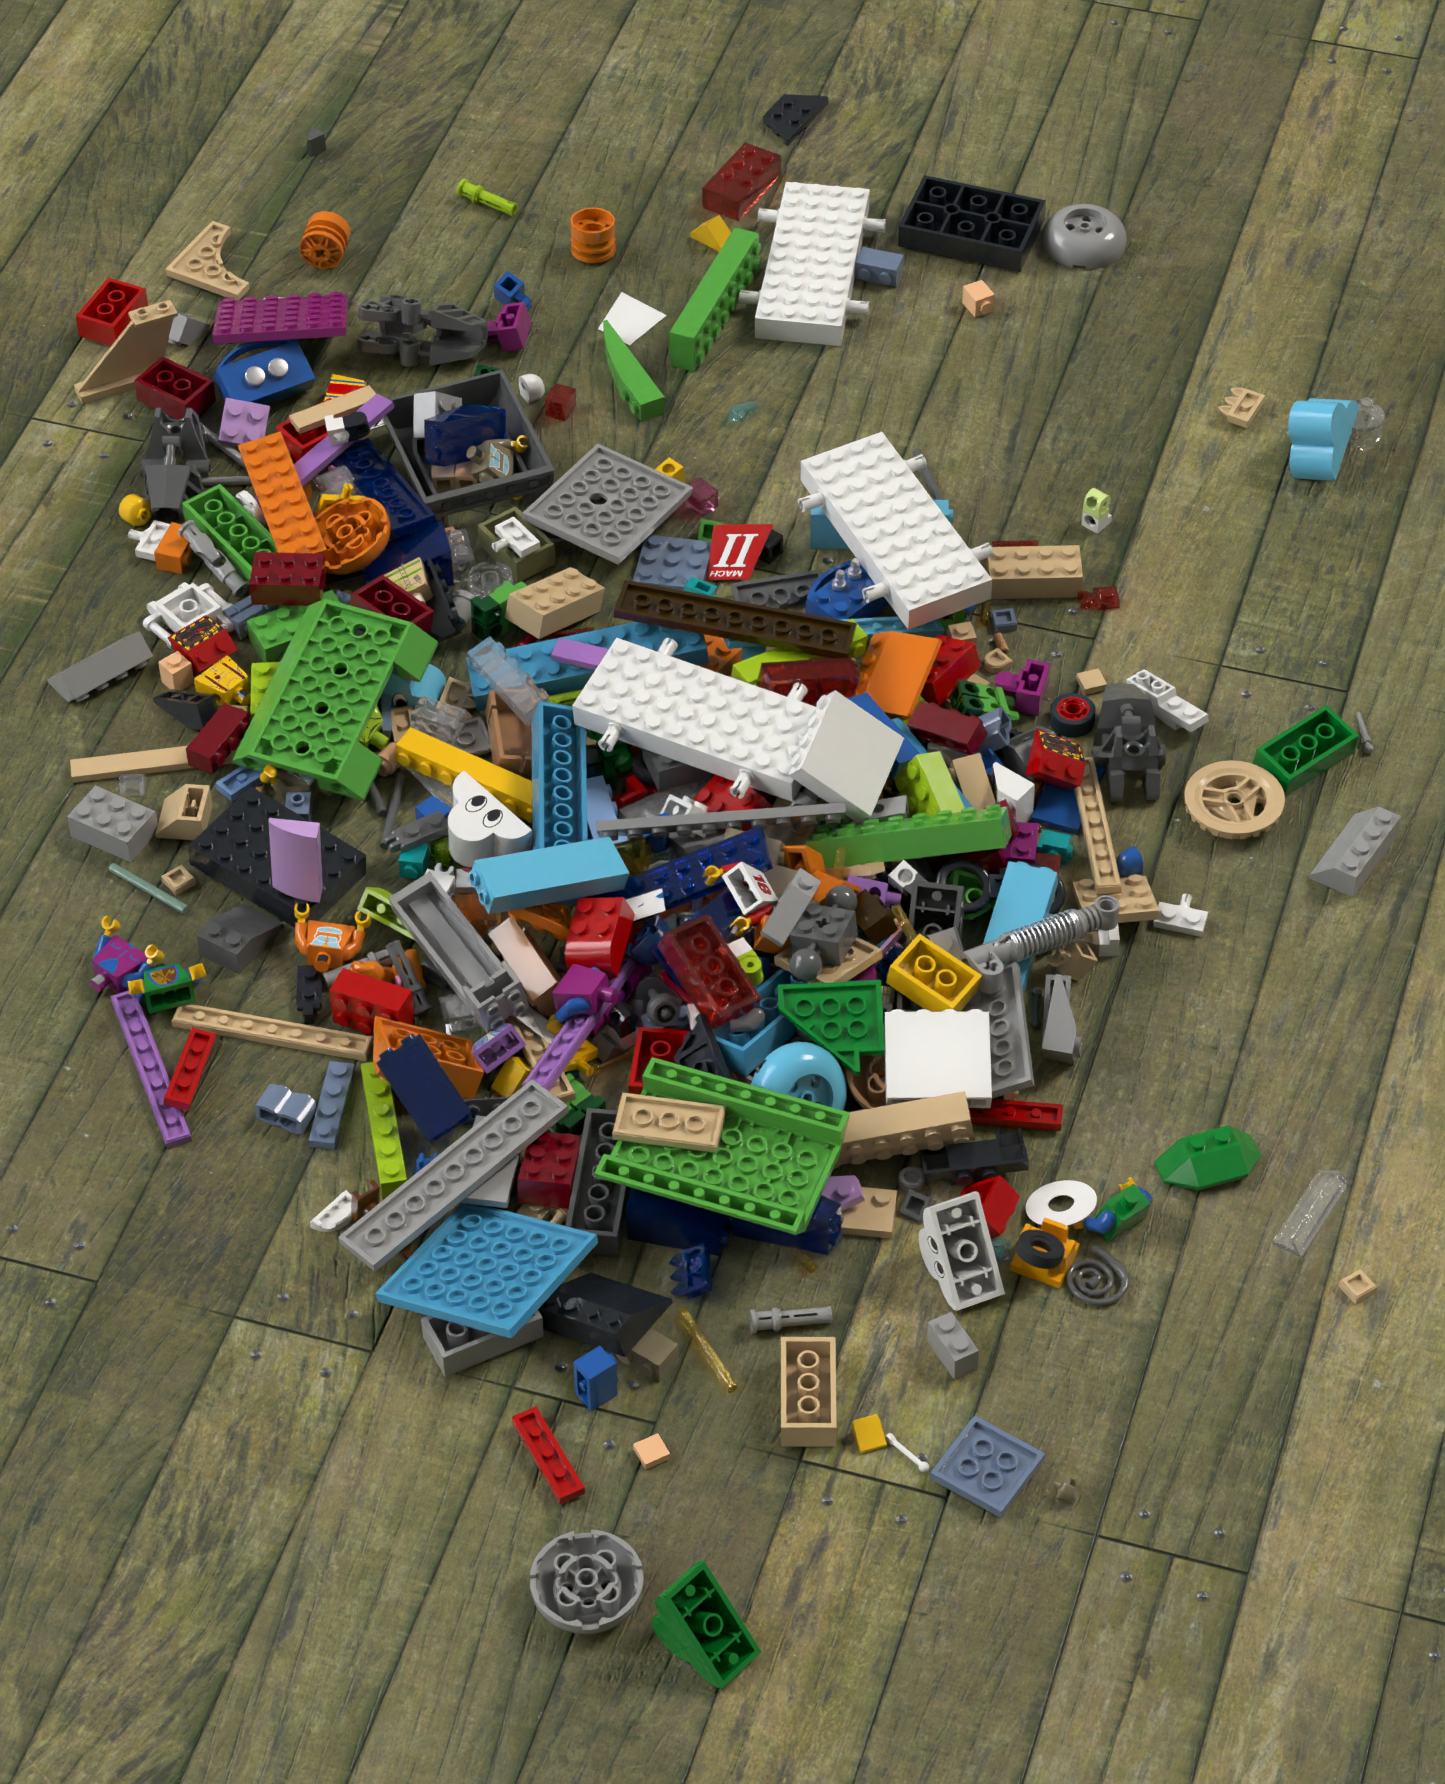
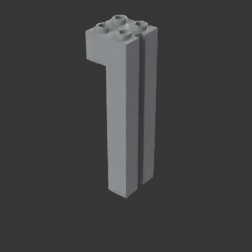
(459, 953)

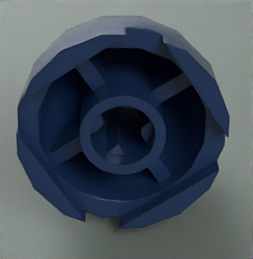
(646, 937)

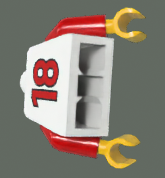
(749, 890)

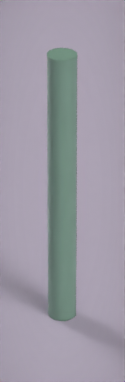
(148, 888)

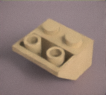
(185, 813)

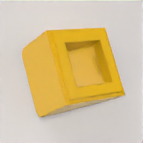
(868, 1433)

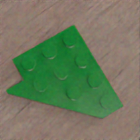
(838, 1017)

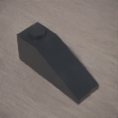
(188, 707)

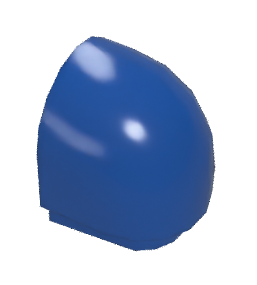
(1129, 862)

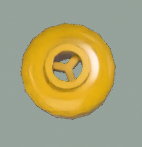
(135, 510)

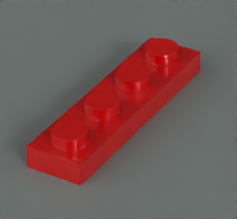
(189, 1069)
(1019, 1114)
(548, 1455)

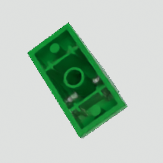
(703, 1626)

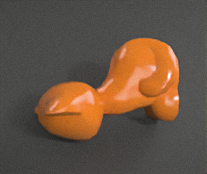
(388, 974)

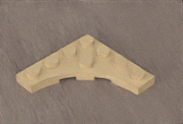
(203, 267)

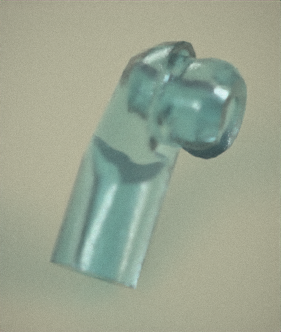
(739, 410)

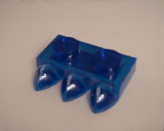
(693, 1271)

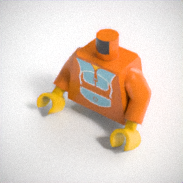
(328, 943)

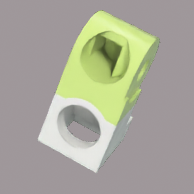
(1096, 508)

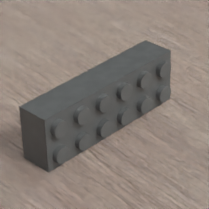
(596, 1203)

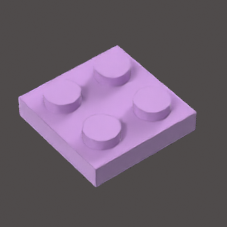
(242, 422)

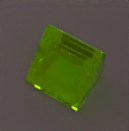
(440, 851)

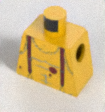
(225, 682)

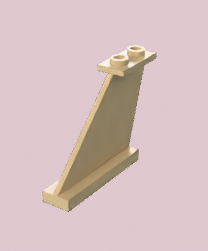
(131, 353)

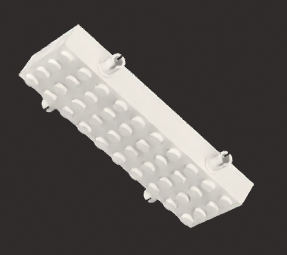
(812, 264)
(896, 530)
(696, 717)

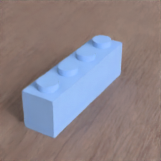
(600, 806)

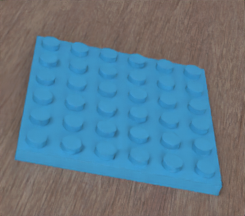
(487, 1269)

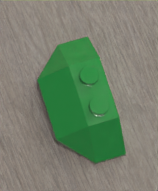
(1208, 1159)

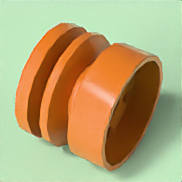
(592, 235)
(324, 240)

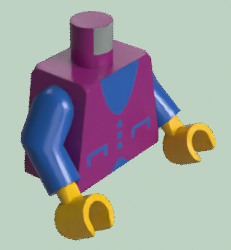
(119, 961)
(580, 992)

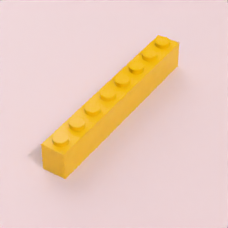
(446, 762)

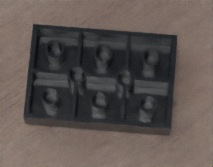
(971, 223)
(239, 856)

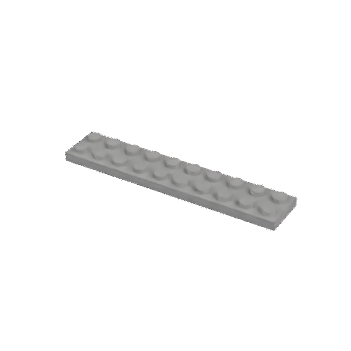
(710, 822)
(453, 1175)

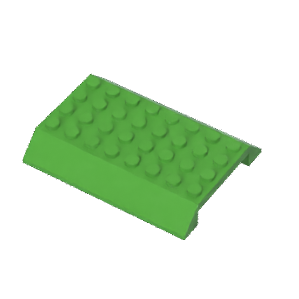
(768, 1158)

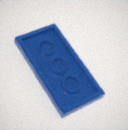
(1059, 808)

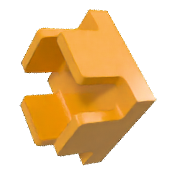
(1054, 1276)

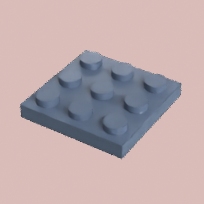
(672, 561)
(987, 1466)

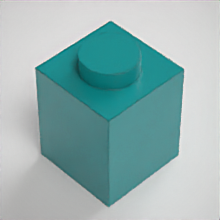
(414, 862)

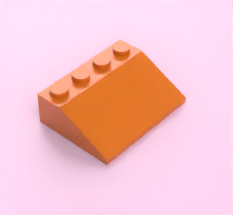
(897, 670)
(450, 1050)

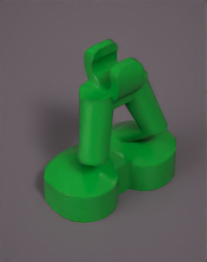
(621, 753)

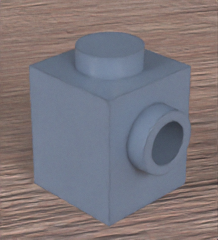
(300, 803)

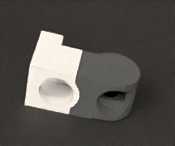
(902, 878)

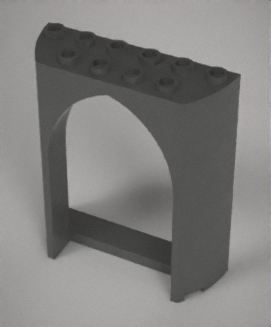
(491, 389)

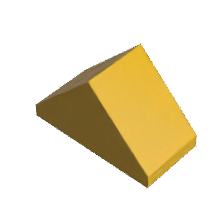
(712, 233)
(511, 1076)

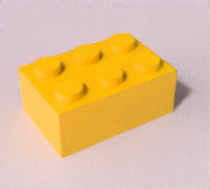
(933, 977)

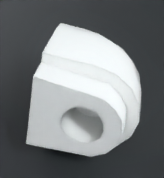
(531, 387)

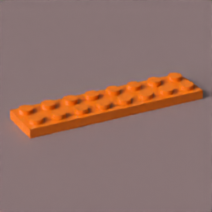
(281, 496)

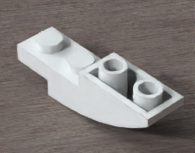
(1166, 704)

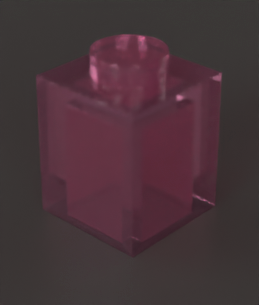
(703, 497)

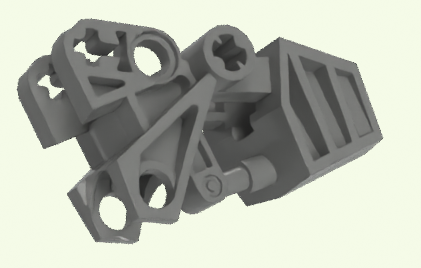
(456, 338)
(164, 481)
(1130, 745)

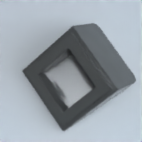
(915, 1204)

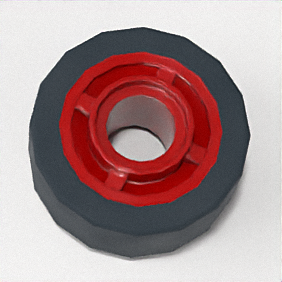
(1072, 715)

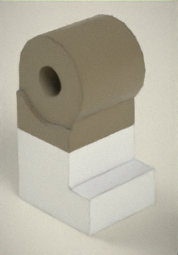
(1103, 942)

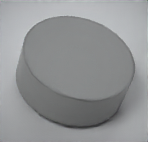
(911, 1178)

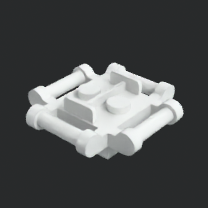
(185, 607)

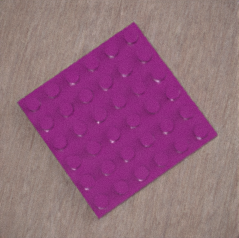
(281, 318)

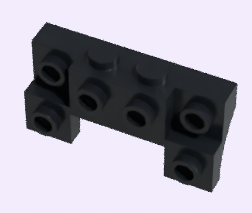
(975, 1160)

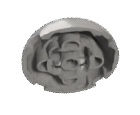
(1084, 236)
(586, 1564)

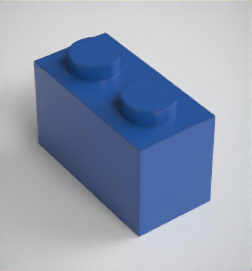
(595, 1378)

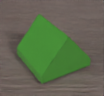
(706, 529)

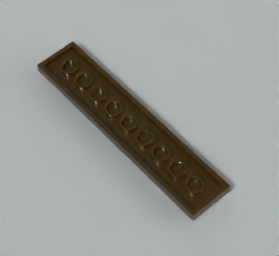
(735, 620)

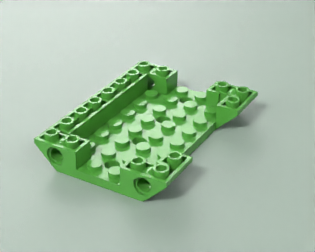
(309, 681)

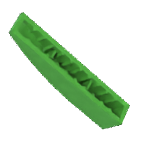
(631, 378)

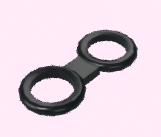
(991, 884)

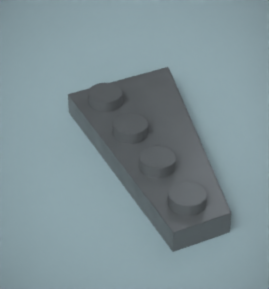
(776, 591)

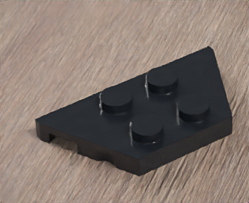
(793, 114)
(702, 1050)

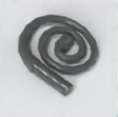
(1095, 1280)

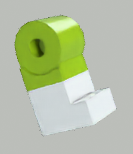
(748, 960)

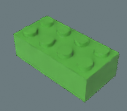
(274, 630)

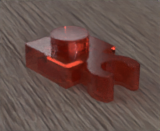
(1102, 598)

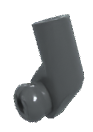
(749, 1022)

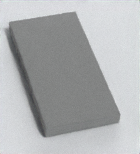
(498, 1187)

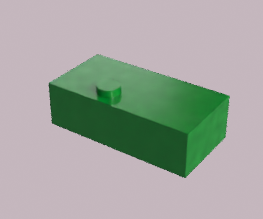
(1307, 749)

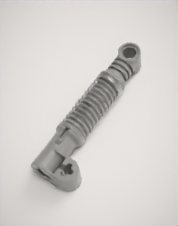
(1012, 947)

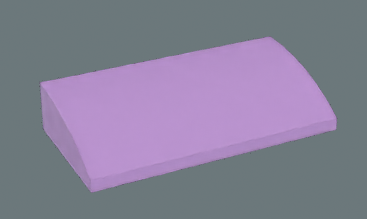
(296, 858)

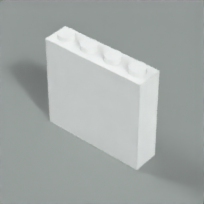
(846, 755)
(937, 1055)

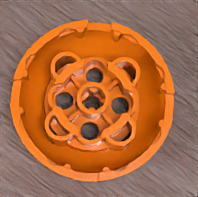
(353, 534)

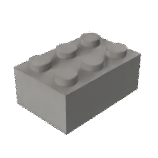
(112, 823)

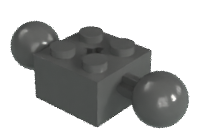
(824, 933)

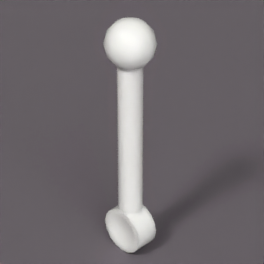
(890, 1439)

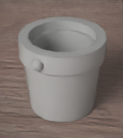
(463, 605)

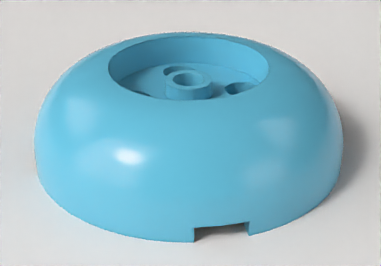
(792, 1068)

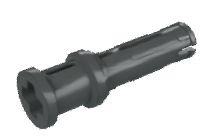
(395, 950)

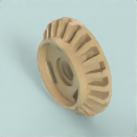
(1217, 782)

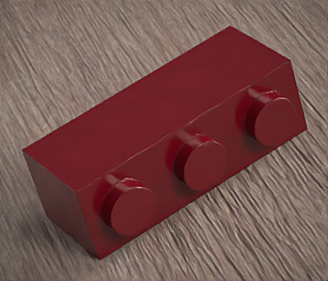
(947, 728)
(218, 738)

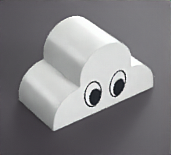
(482, 825)
(960, 1251)

